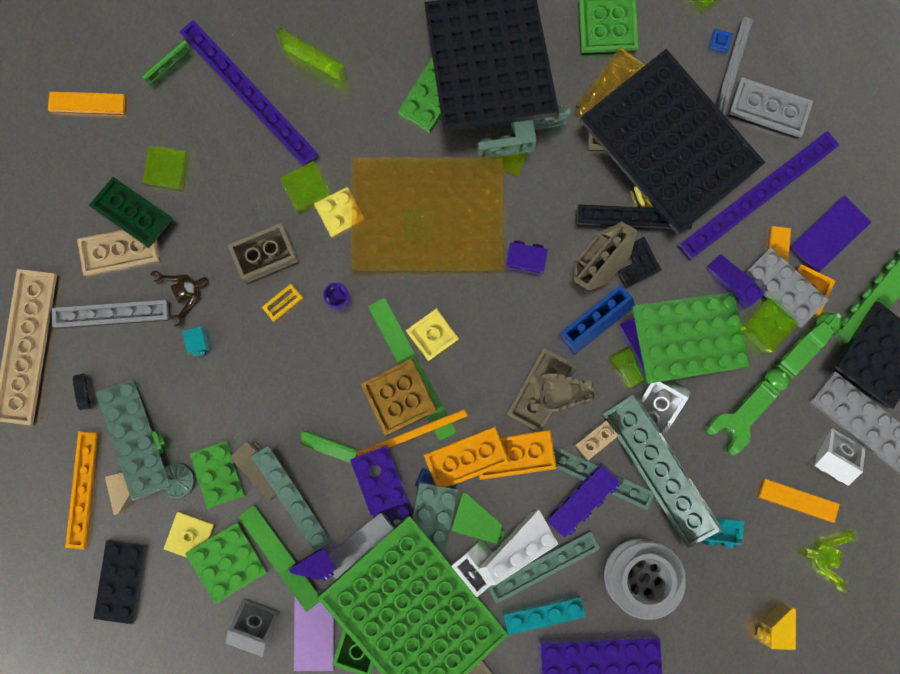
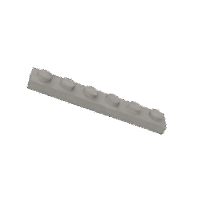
(110, 313)

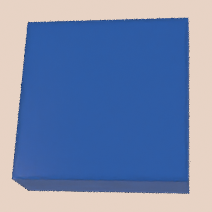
(720, 40)

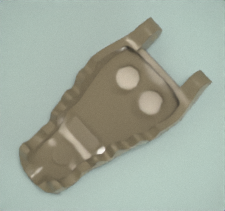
(559, 392)

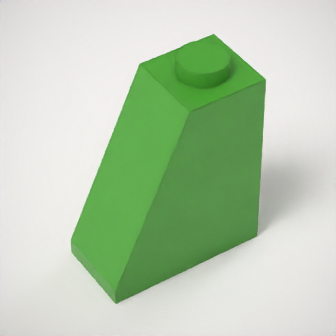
(475, 521)

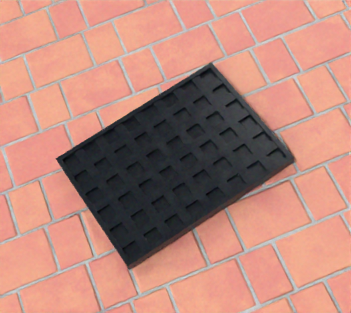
(489, 62)

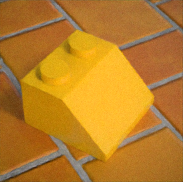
(779, 628)

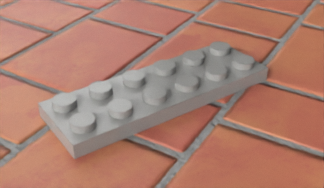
(860, 418)

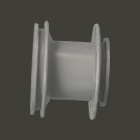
(662, 597)

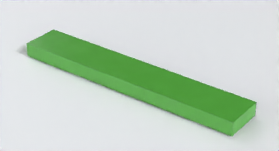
(279, 557)

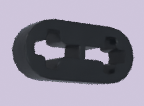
(82, 392)

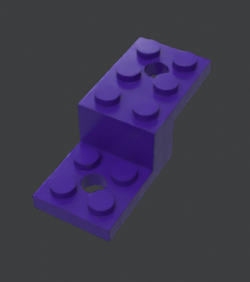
(383, 492)

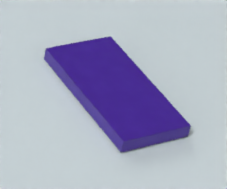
(830, 234)

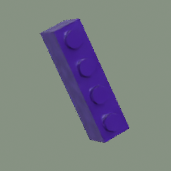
(583, 500)

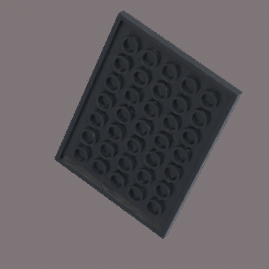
(672, 141)

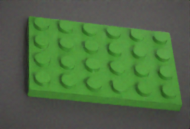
(690, 337)

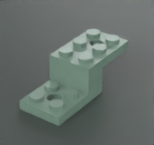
(523, 136)

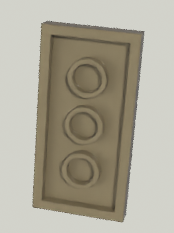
(521, 408)

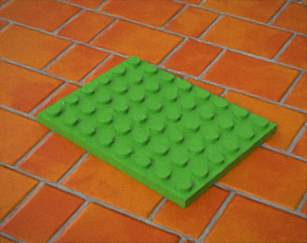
(412, 608)

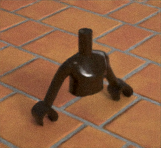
(183, 290)

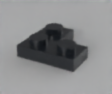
(643, 266)

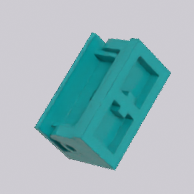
(729, 535)

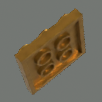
(399, 397)

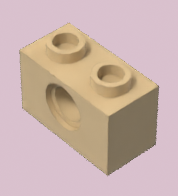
(596, 440)

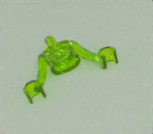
(831, 558)

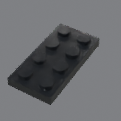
(119, 581)

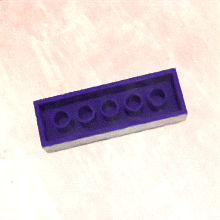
(601, 655)

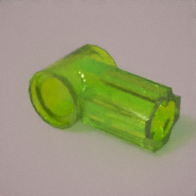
(625, 363)

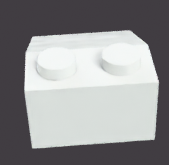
(664, 402)

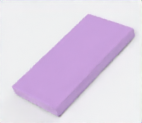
(313, 638)

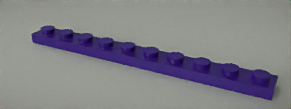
(249, 93)
(759, 195)

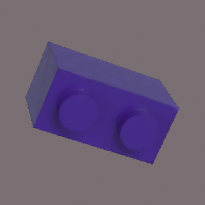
(526, 257)

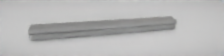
(734, 64)

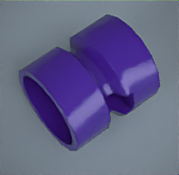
(337, 296)

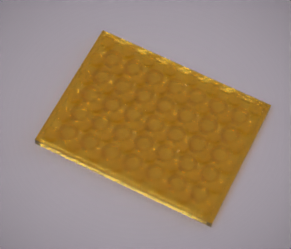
(427, 214)

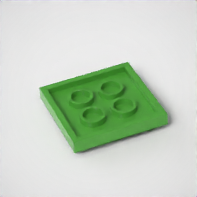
(608, 25)
(226, 562)

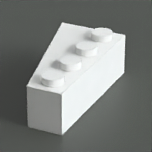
(523, 546)

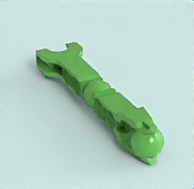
(775, 381)

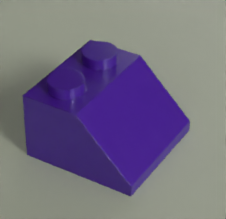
(314, 566)

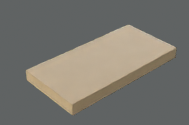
(113, 252)

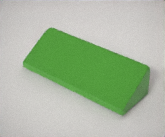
(166, 61)
(328, 446)

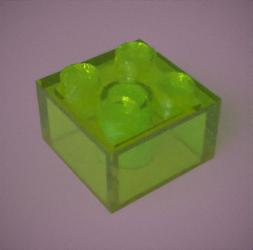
(768, 326)

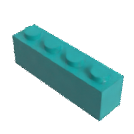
(543, 614)

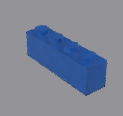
(598, 319)

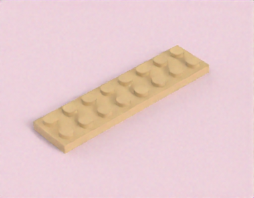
(25, 345)

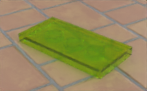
(312, 55)

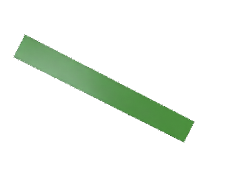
(402, 351)

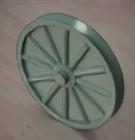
(180, 479)

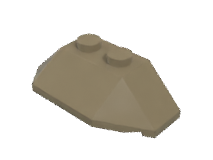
(604, 256)

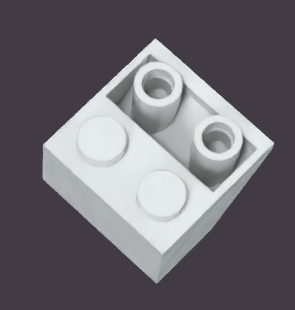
(468, 564)

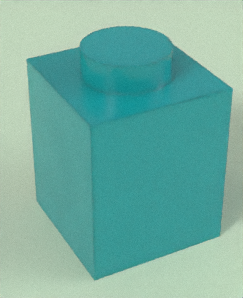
(196, 341)

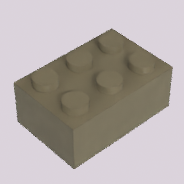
(263, 253)

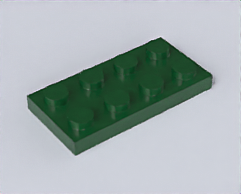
(130, 212)

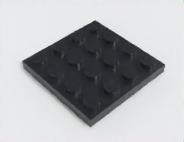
(874, 355)

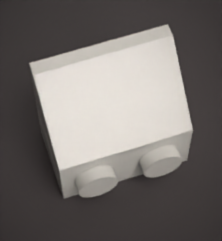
(840, 457)

